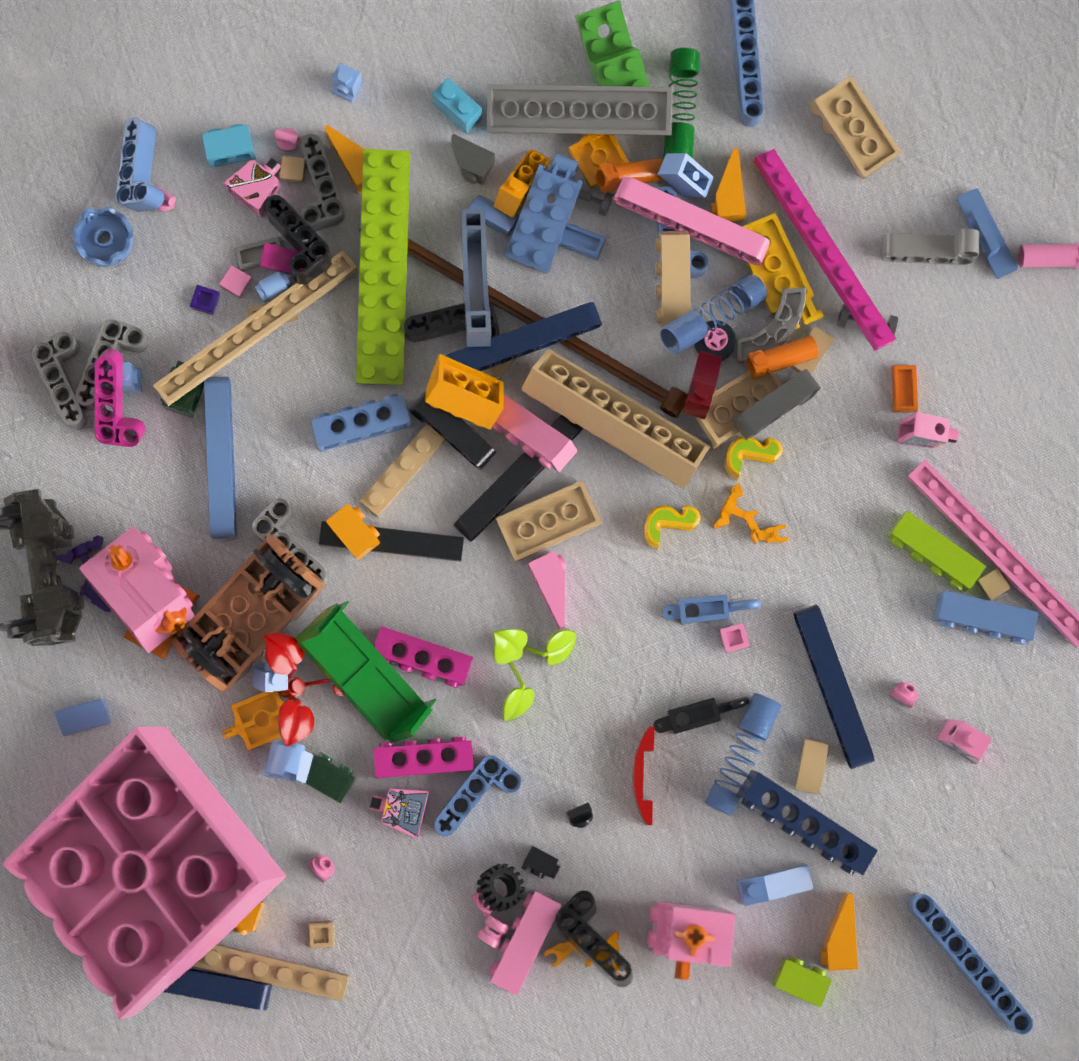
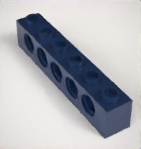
(859, 853)

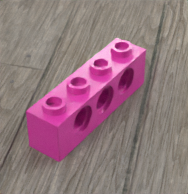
(461, 663)
(386, 768)

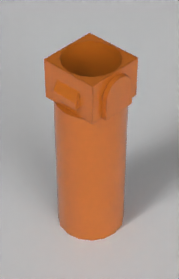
(609, 175)
(781, 357)

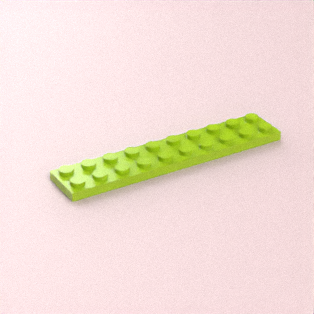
(383, 267)

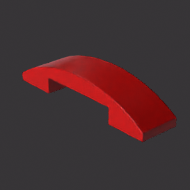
(644, 807)

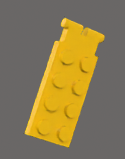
(780, 268)

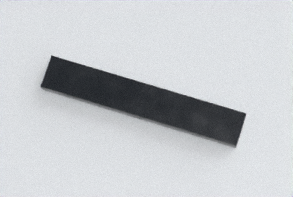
(405, 543)

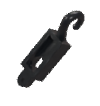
(699, 713)

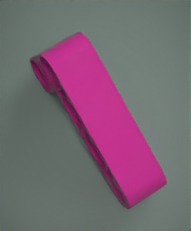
(113, 398)

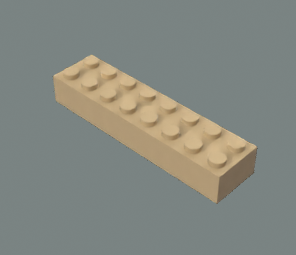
(615, 418)

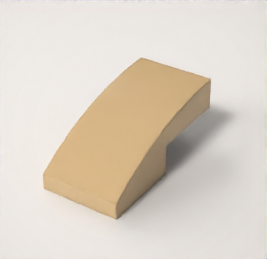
(811, 766)

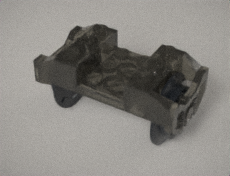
(52, 609)

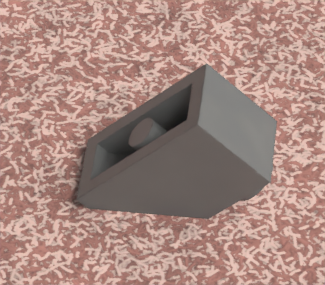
(472, 160)

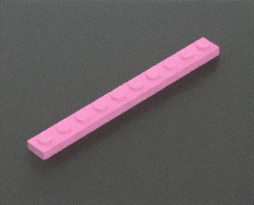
(997, 550)

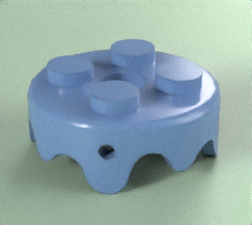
(101, 221)

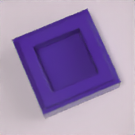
(204, 299)

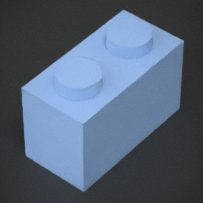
(685, 175)

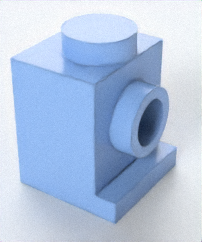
(346, 82)
(131, 378)
(266, 680)

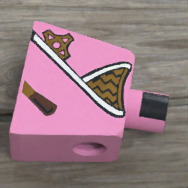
(255, 184)

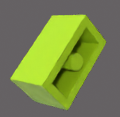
(801, 981)

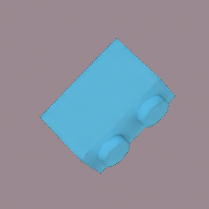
(457, 105)
(228, 145)

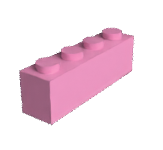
(534, 435)
(525, 942)

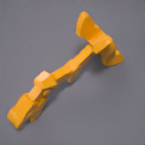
(729, 507)
(564, 949)

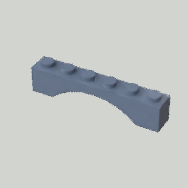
(475, 278)

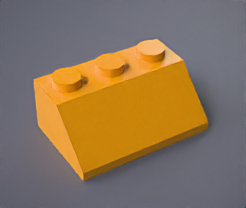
(465, 392)

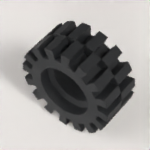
(510, 880)

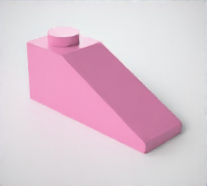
(550, 579)

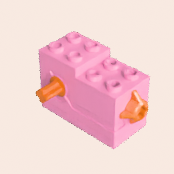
(139, 588)
(691, 935)

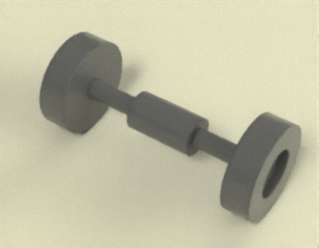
(605, 203)
(844, 316)

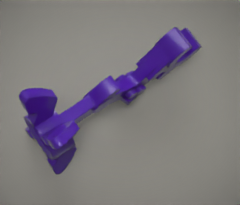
(81, 551)

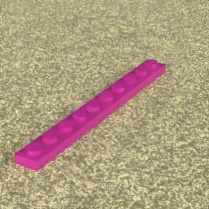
(824, 250)

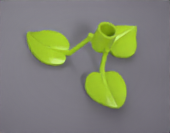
(510, 646)

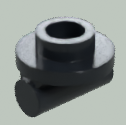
(580, 816)

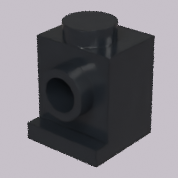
(541, 863)

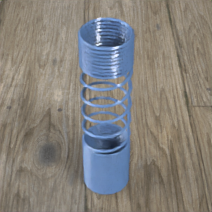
(692, 326)
(758, 723)

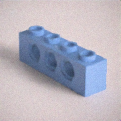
(352, 433)

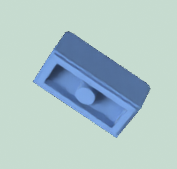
(494, 217)
(83, 717)

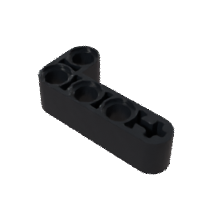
(295, 235)
(450, 324)
(455, 432)
(597, 943)

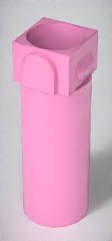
(1049, 255)

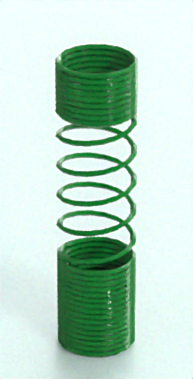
(683, 64)

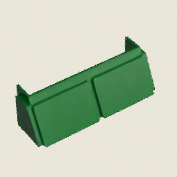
(363, 675)

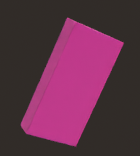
(277, 258)

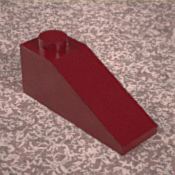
(702, 385)

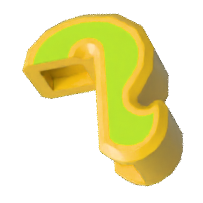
(751, 450)
(668, 518)

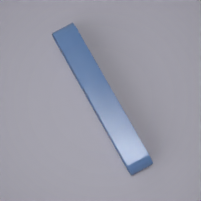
(746, 58)
(220, 458)
(978, 971)

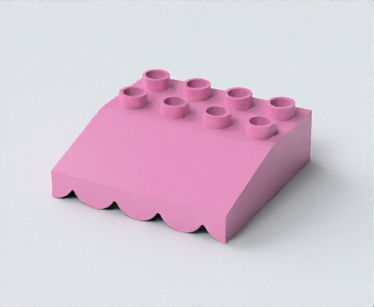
(143, 869)

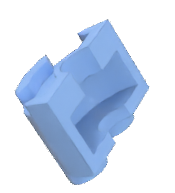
(288, 762)

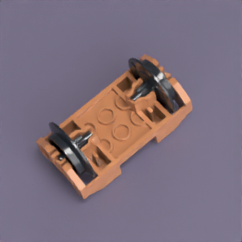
(252, 603)

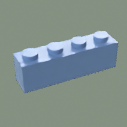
(985, 616)

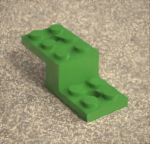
(613, 57)

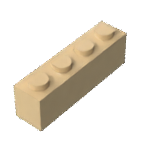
(674, 275)

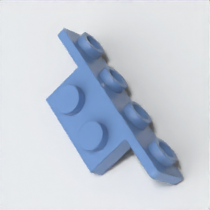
(990, 239)

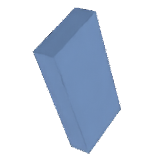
(582, 241)

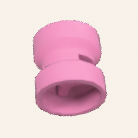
(491, 937)

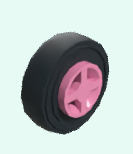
(723, 337)

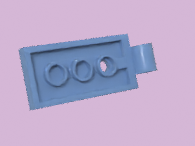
(541, 222)

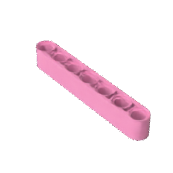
(687, 217)

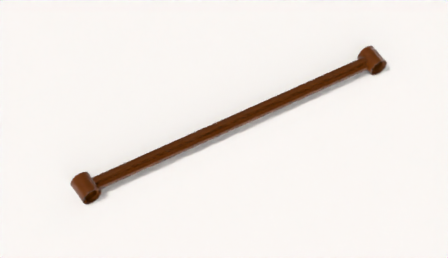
(671, 400)

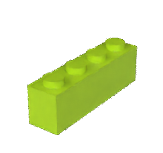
(936, 552)

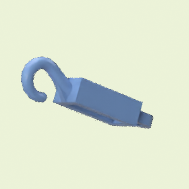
(710, 609)

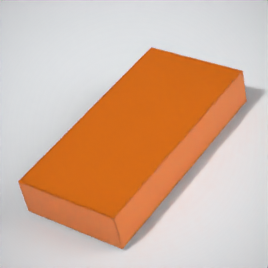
(904, 389)

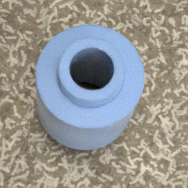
(272, 286)

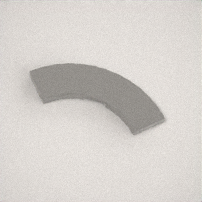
(780, 327)

